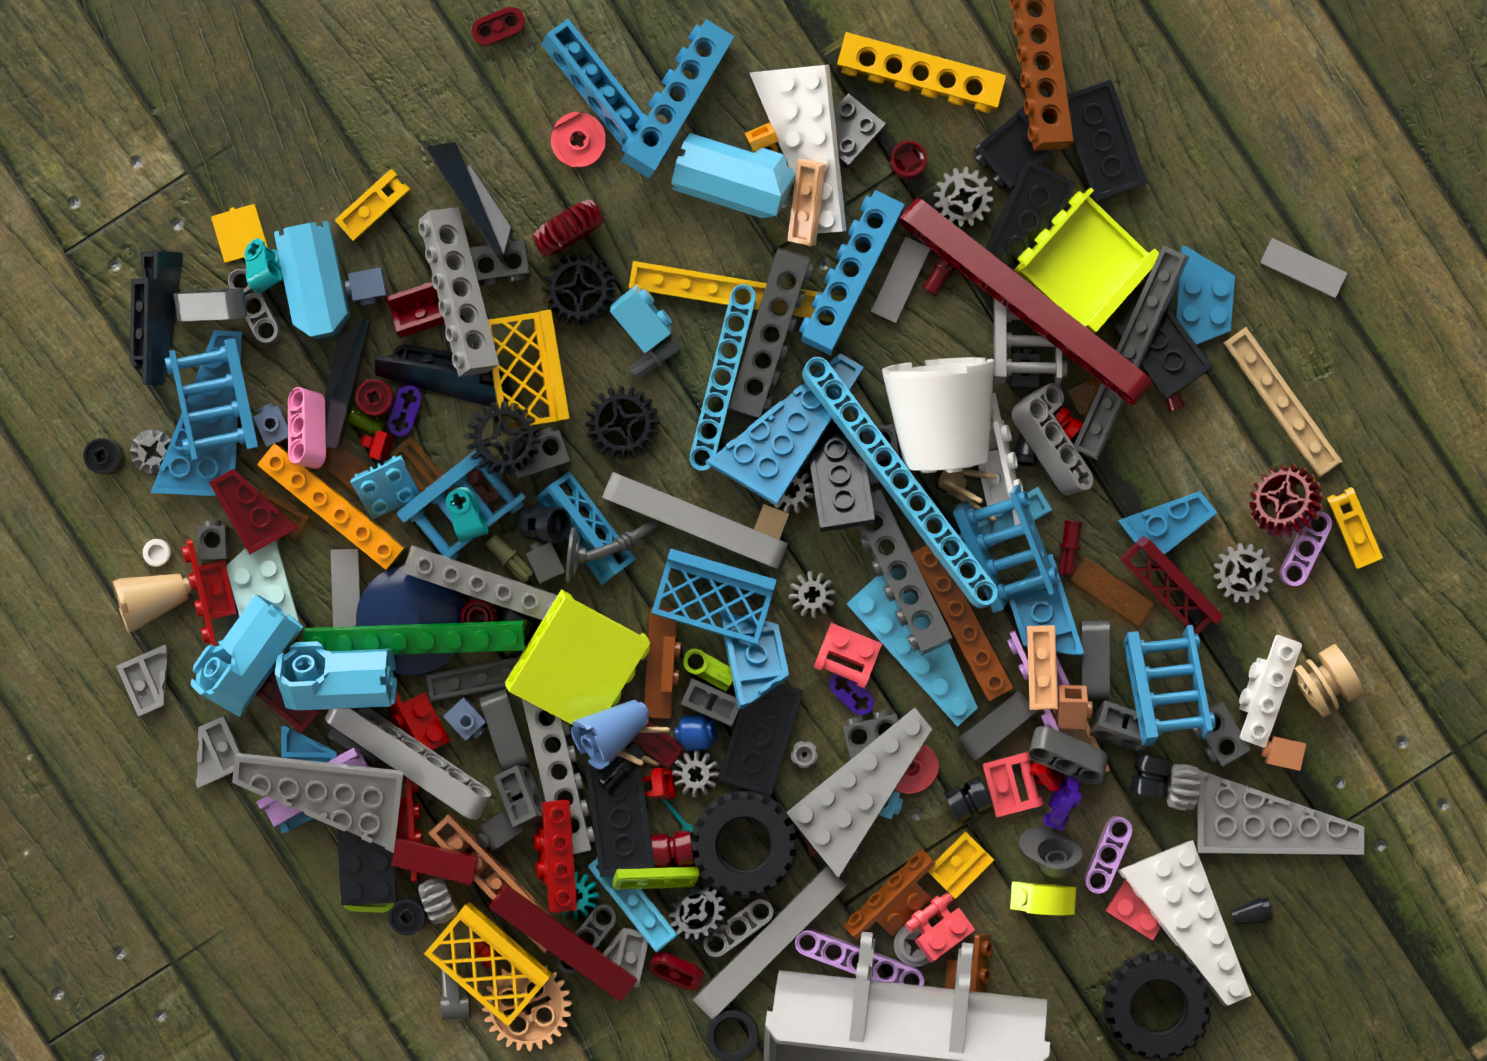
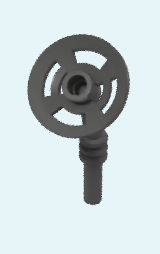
(578, 555)

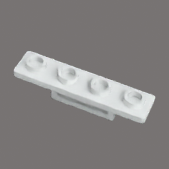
(1003, 464)
(1266, 689)

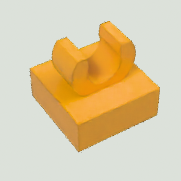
(762, 137)

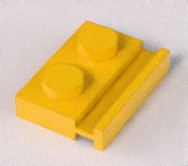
(960, 864)

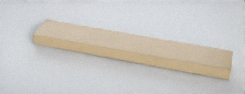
(1282, 402)

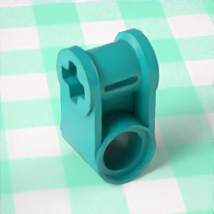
(262, 266)
(466, 517)

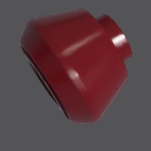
(472, 611)

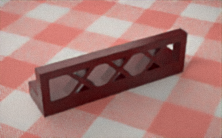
(1178, 578)

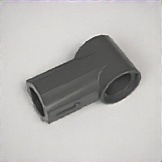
(455, 1000)

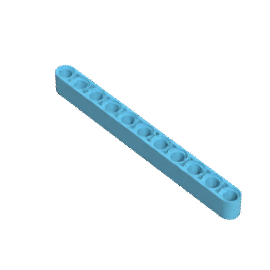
(901, 496)

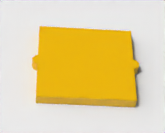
(236, 230)

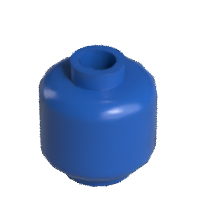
(696, 732)

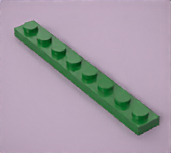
(423, 637)

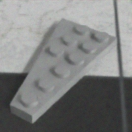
(336, 794)
(849, 801)
(1255, 822)

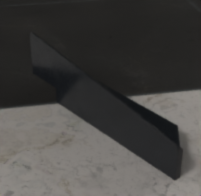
(473, 197)
(153, 313)
(435, 372)
(343, 381)

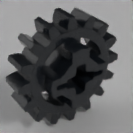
(699, 914)

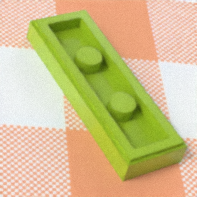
(655, 878)

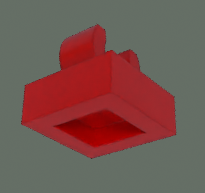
(379, 445)
(1049, 777)
(662, 784)

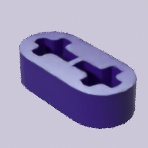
(398, 409)
(847, 699)

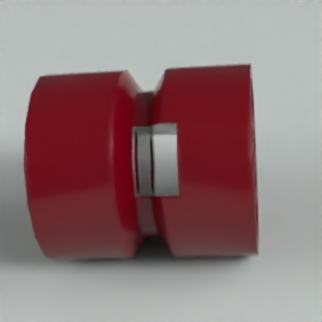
(908, 160)
(375, 397)
(672, 849)

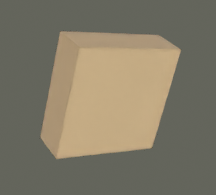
(771, 521)

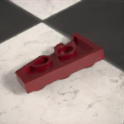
(250, 512)

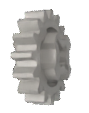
(959, 185)
(1254, 566)

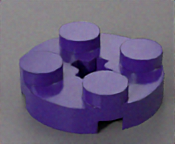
(1061, 803)

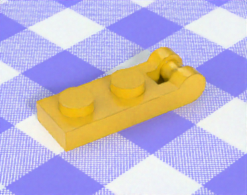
(371, 205)
(1354, 529)

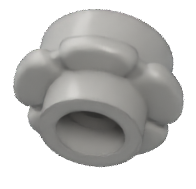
(809, 748)

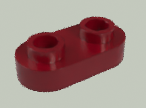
(497, 23)
(676, 971)

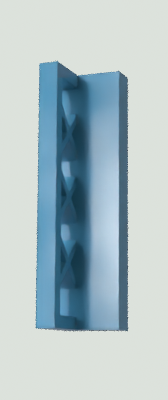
(554, 496)

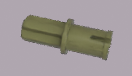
(509, 558)

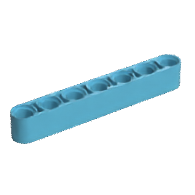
(729, 364)

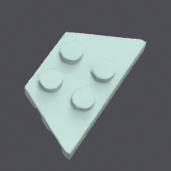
(261, 575)

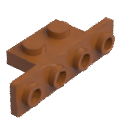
(660, 665)
(894, 900)
(979, 969)

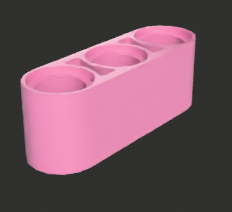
(306, 428)

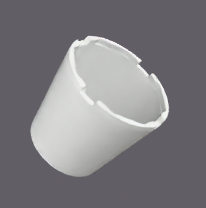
(942, 412)

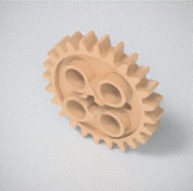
(535, 1029)

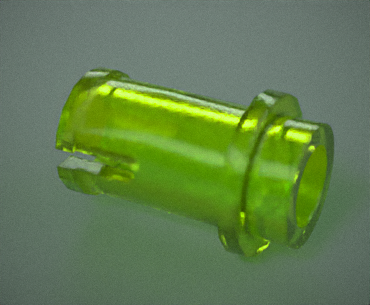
(365, 421)

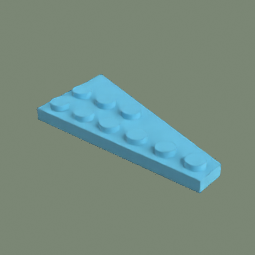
(935, 671)

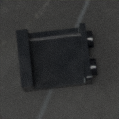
(1007, 149)

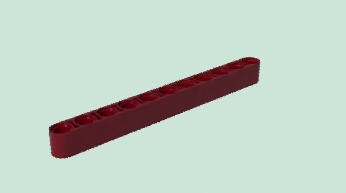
(1025, 301)

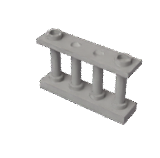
(1004, 340)

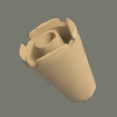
(149, 597)

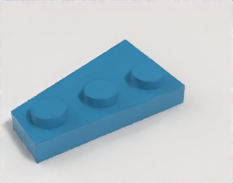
(1169, 522)

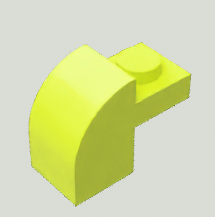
(1043, 899)

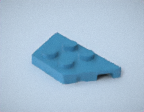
(1204, 298)
(1039, 608)
(755, 667)
(301, 747)

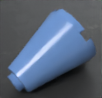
(609, 731)

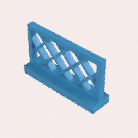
(720, 574)

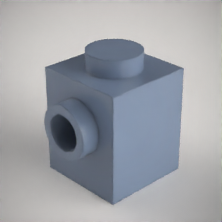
(366, 286)
(272, 424)
(466, 719)

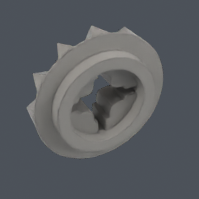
(139, 455)
(903, 948)

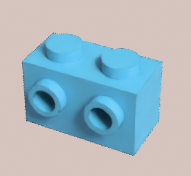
(641, 318)

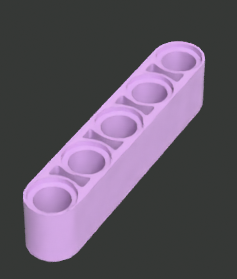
(848, 951)

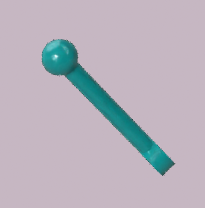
(685, 826)

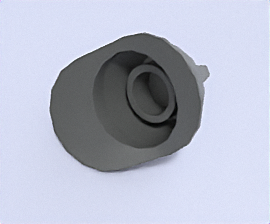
(1051, 851)

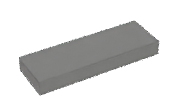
(1303, 268)
(900, 280)
(345, 586)

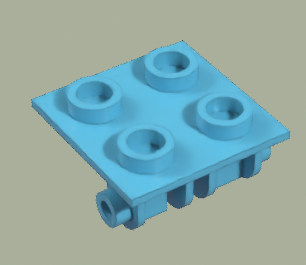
(385, 487)

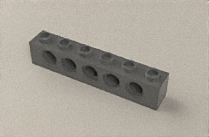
(742, 398)
(937, 633)

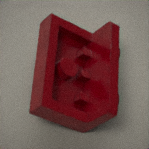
(415, 309)

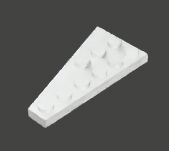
(804, 121)
(1185, 908)

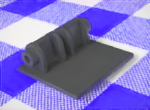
(854, 128)

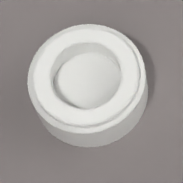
(157, 552)

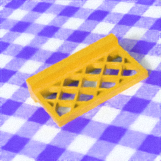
(549, 363)
(505, 946)

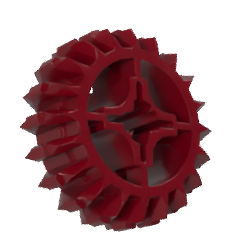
(568, 228)
(1285, 520)

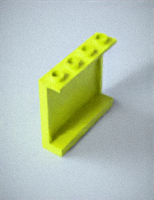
(1086, 262)
(576, 661)

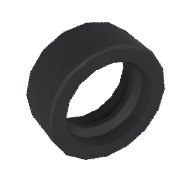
(747, 1050)

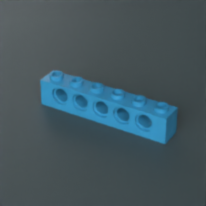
(715, 43)
(594, 82)
(826, 337)

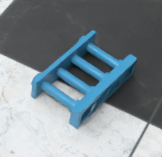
(232, 381)
(436, 495)
(979, 543)
(1142, 675)

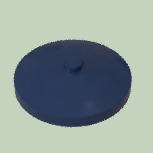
(404, 600)

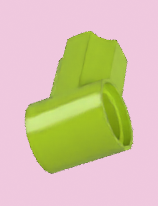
(711, 669)

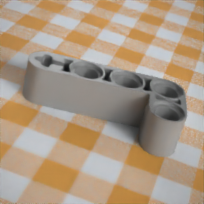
(1049, 441)

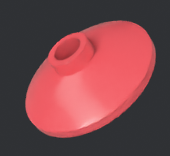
(920, 773)

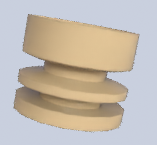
(1329, 680)

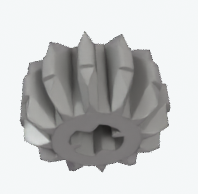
(799, 495)
(818, 600)
(705, 772)
(1183, 787)
(437, 900)

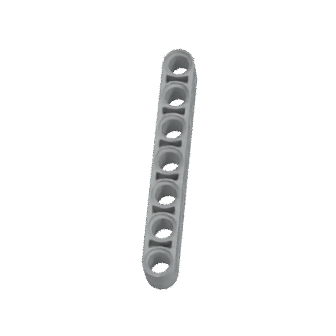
(695, 520)
(412, 758)
(769, 942)

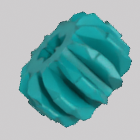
(586, 895)

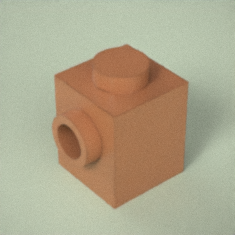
(1073, 707)
(1284, 752)

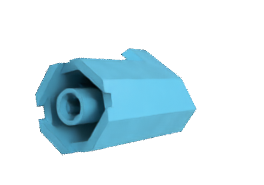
(733, 177)
(313, 279)
(246, 656)
(335, 679)

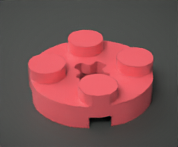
(583, 125)

